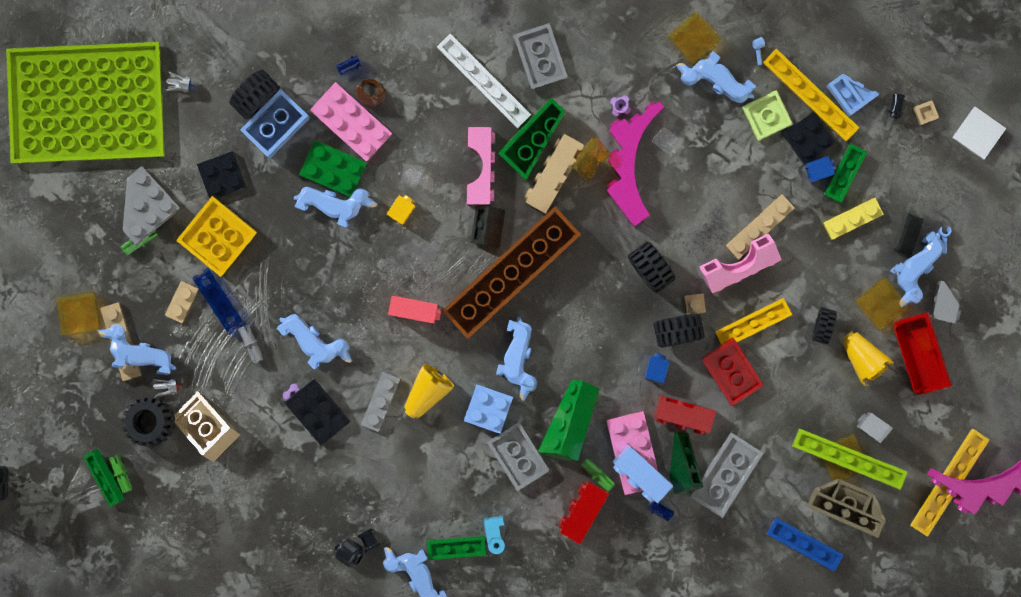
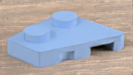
(850, 94)

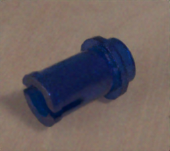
(348, 65)
(661, 510)

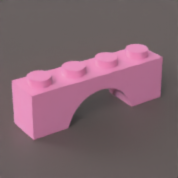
(480, 141)
(761, 255)

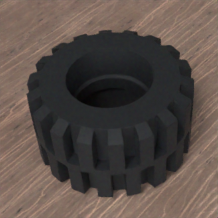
(253, 94)
(651, 267)
(679, 330)
(133, 421)

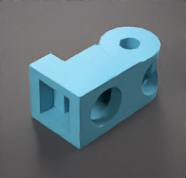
(495, 541)

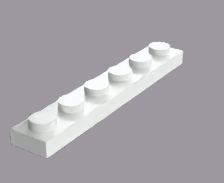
(483, 81)

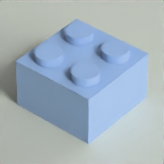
(488, 408)

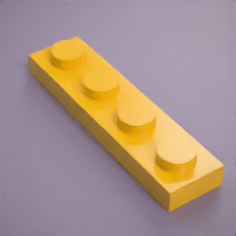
(754, 322)

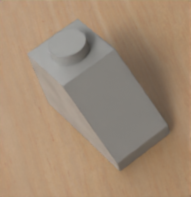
(944, 305)
(873, 427)

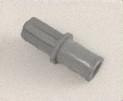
(250, 344)

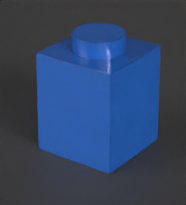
(820, 169)
(657, 368)

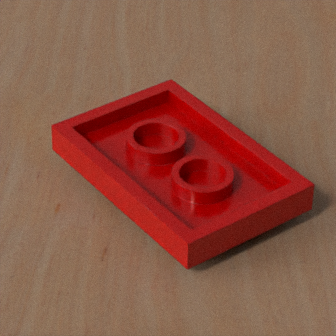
(732, 371)

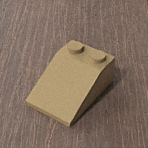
(205, 427)

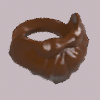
(367, 99)

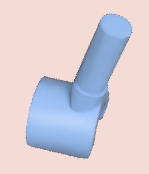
(757, 44)
(944, 238)

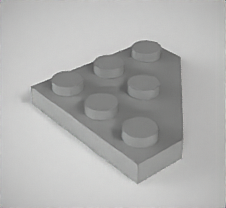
(145, 206)

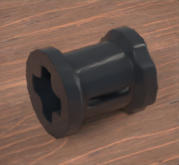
(369, 540)

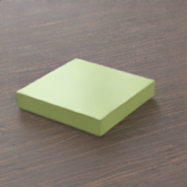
(767, 115)

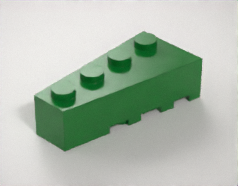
(528, 143)
(570, 422)

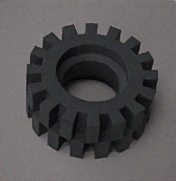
(824, 325)

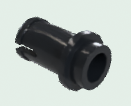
(896, 106)

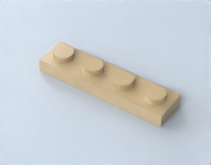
(760, 226)
(113, 315)

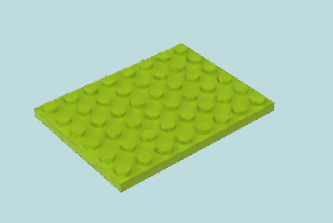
(85, 102)

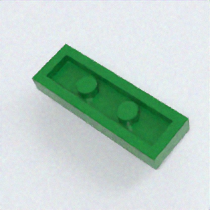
(845, 173)
(103, 477)
(456, 547)

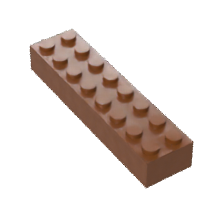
(511, 272)

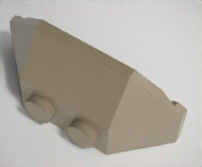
(849, 505)

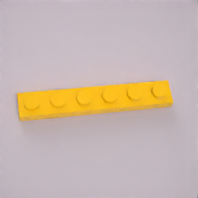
(810, 95)
(959, 469)

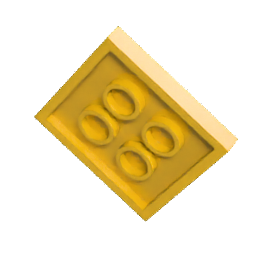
(216, 236)

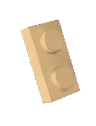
(181, 302)

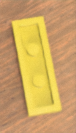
(853, 218)

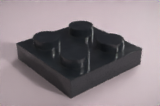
(808, 138)
(221, 175)

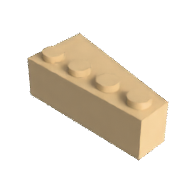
(554, 175)

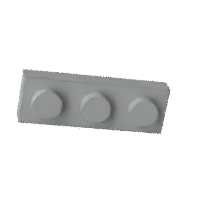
(380, 401)

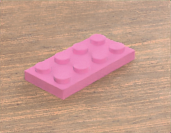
(351, 122)
(631, 431)

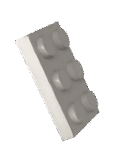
(540, 56)
(518, 456)

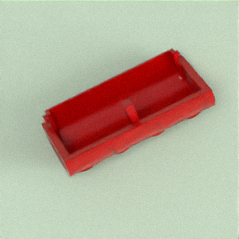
(922, 353)

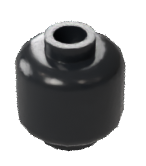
(349, 552)

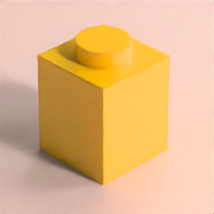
(401, 209)

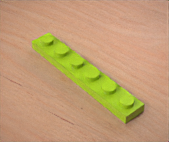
(849, 459)

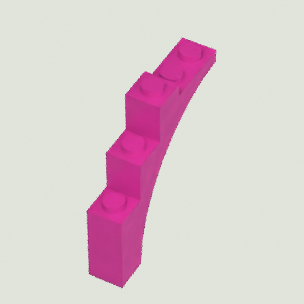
(627, 136)
(972, 493)

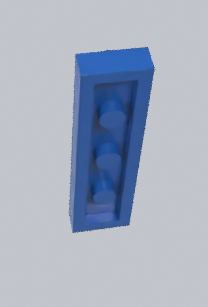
(804, 544)

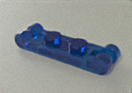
(218, 301)

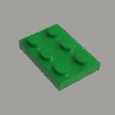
(333, 168)

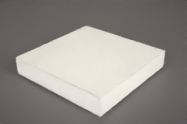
(978, 133)

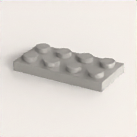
(727, 474)

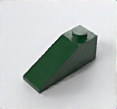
(684, 468)

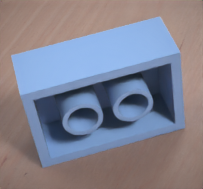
(275, 123)
(641, 474)

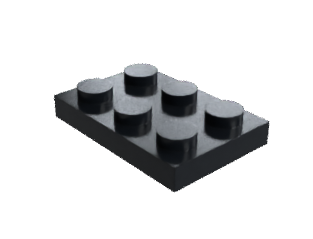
(317, 411)

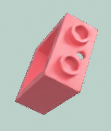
(414, 309)

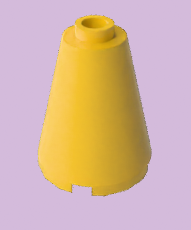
(865, 357)
(427, 391)

